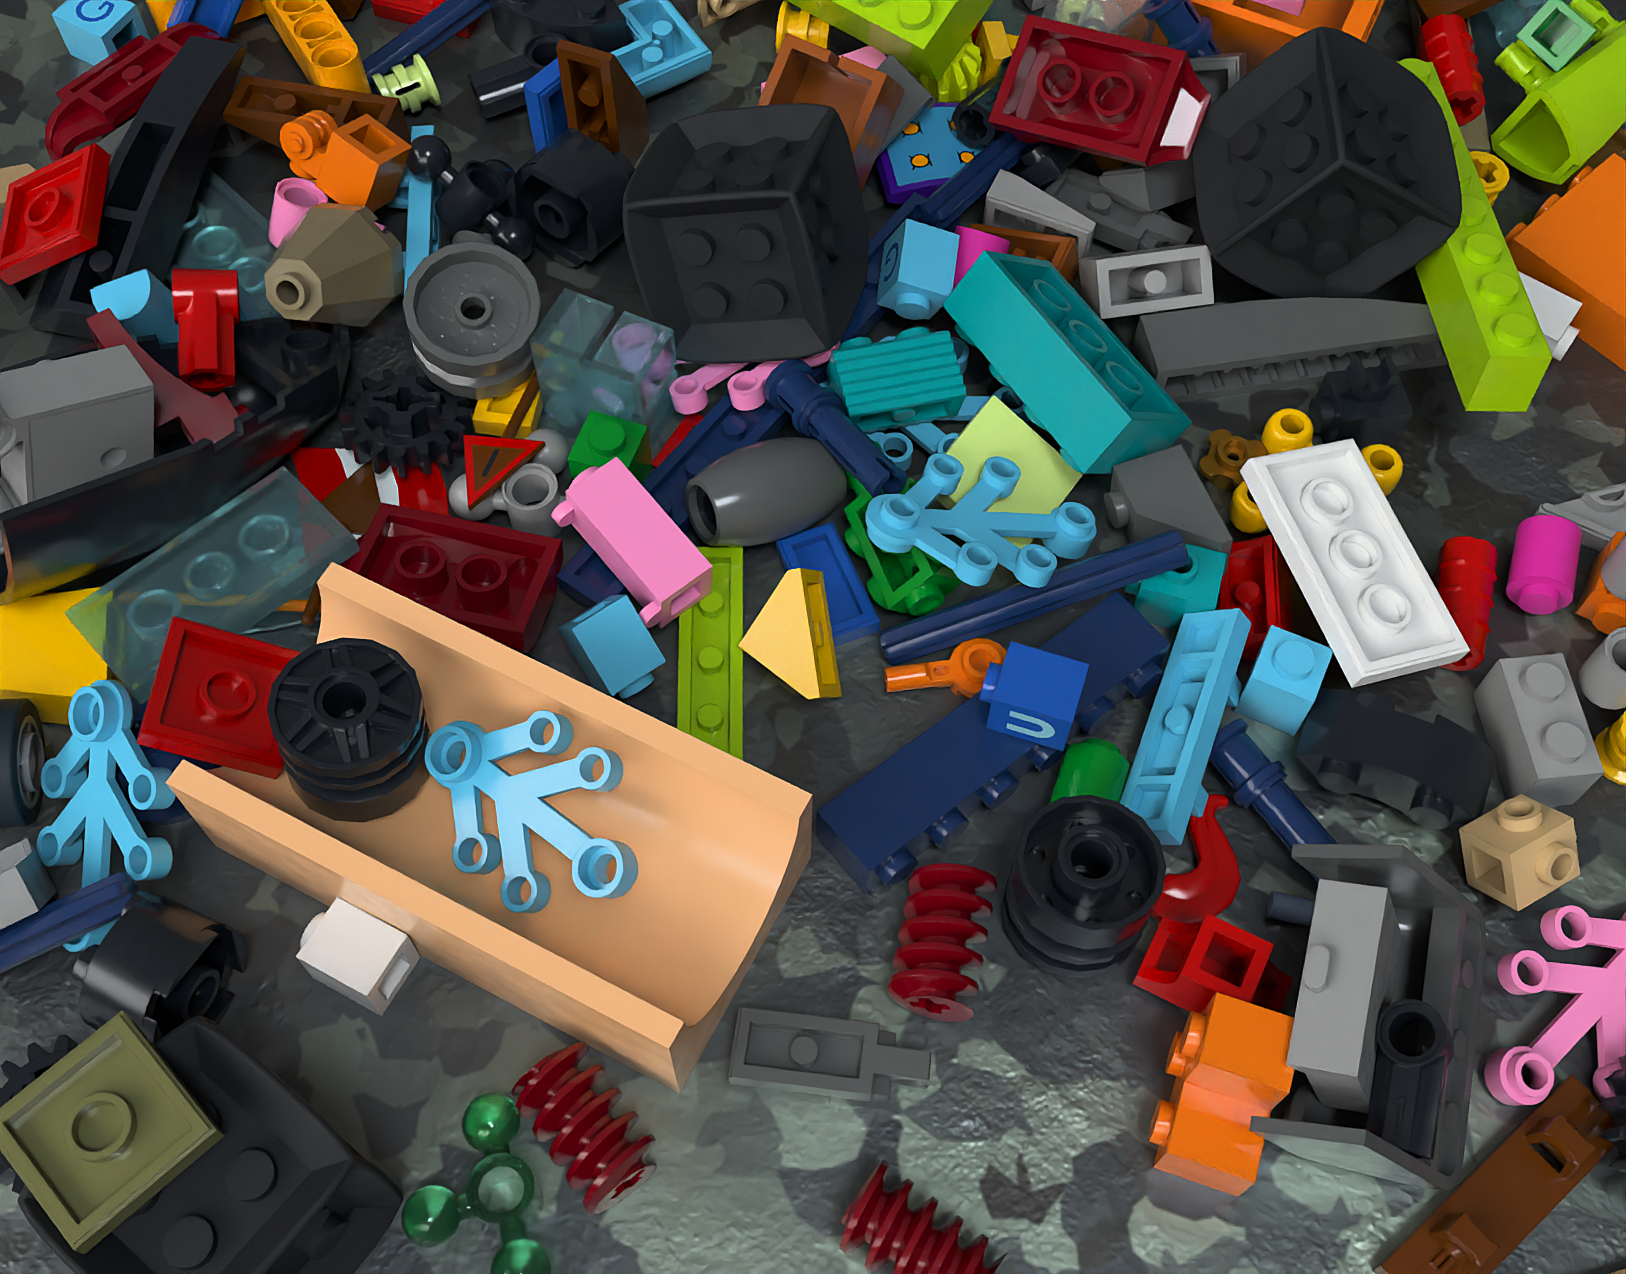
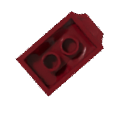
(1100, 94)
(464, 570)

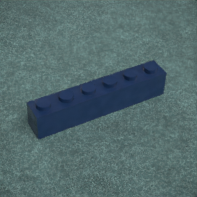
(960, 765)

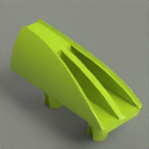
(1565, 111)

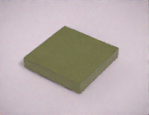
(103, 1132)

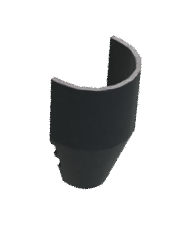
(286, 382)

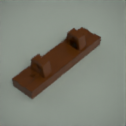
(1508, 1189)

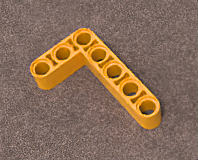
(310, 33)

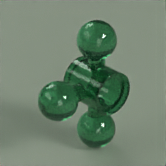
(435, 1213)

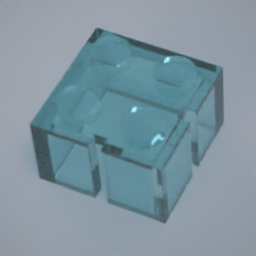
(625, 377)

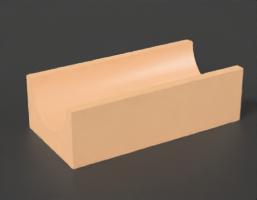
(623, 973)

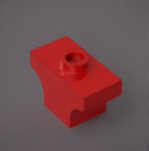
(1198, 959)

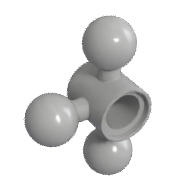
(529, 483)

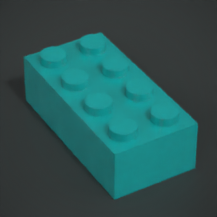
(1063, 363)

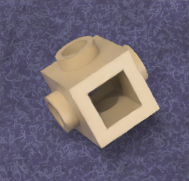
(1520, 851)

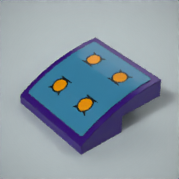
(924, 155)

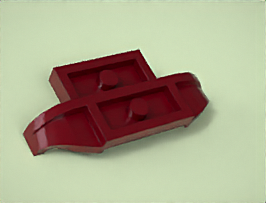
(114, 88)

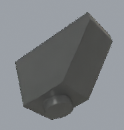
(1163, 495)

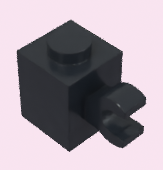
(1361, 405)

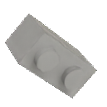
(1147, 280)
(1537, 730)

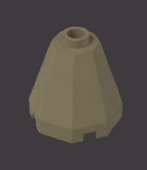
(335, 267)

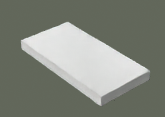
(1353, 562)

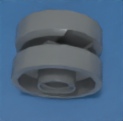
(473, 319)

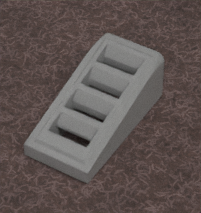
(1024, 207)

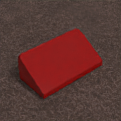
(1260, 586)

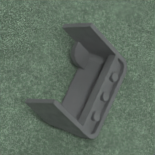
(1437, 964)

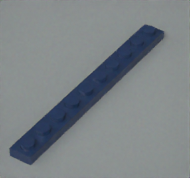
(726, 430)

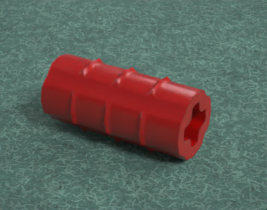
(1449, 47)
(1466, 586)

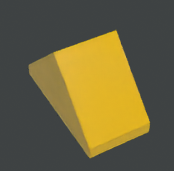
(796, 636)

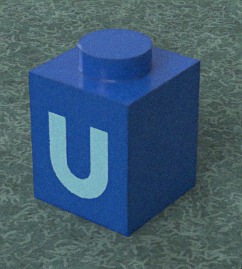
(1034, 695)

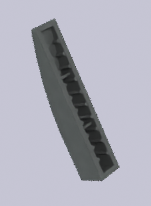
(1280, 343)

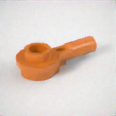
(962, 673)

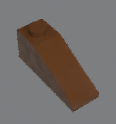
(602, 99)
(267, 104)

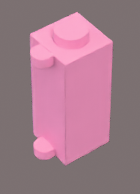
(636, 541)

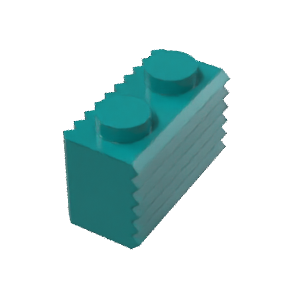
(897, 379)

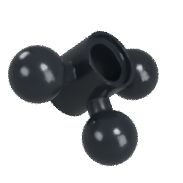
(471, 194)

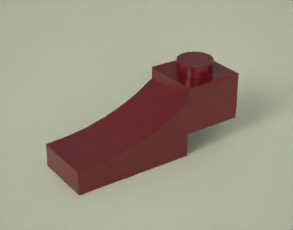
(175, 402)

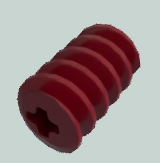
(937, 940)
(583, 1128)
(908, 1234)

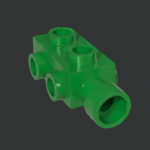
(900, 581)

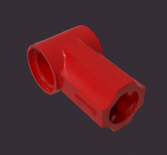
(207, 313)

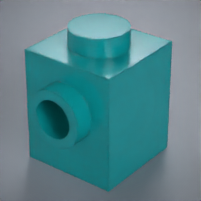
(1181, 590)

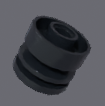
(350, 729)
(1082, 886)

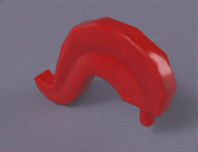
(1214, 880)

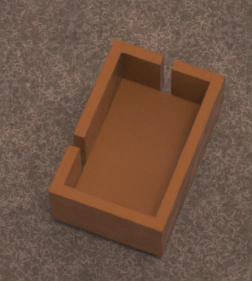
(819, 76)

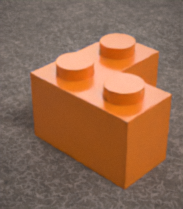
(1225, 1072)

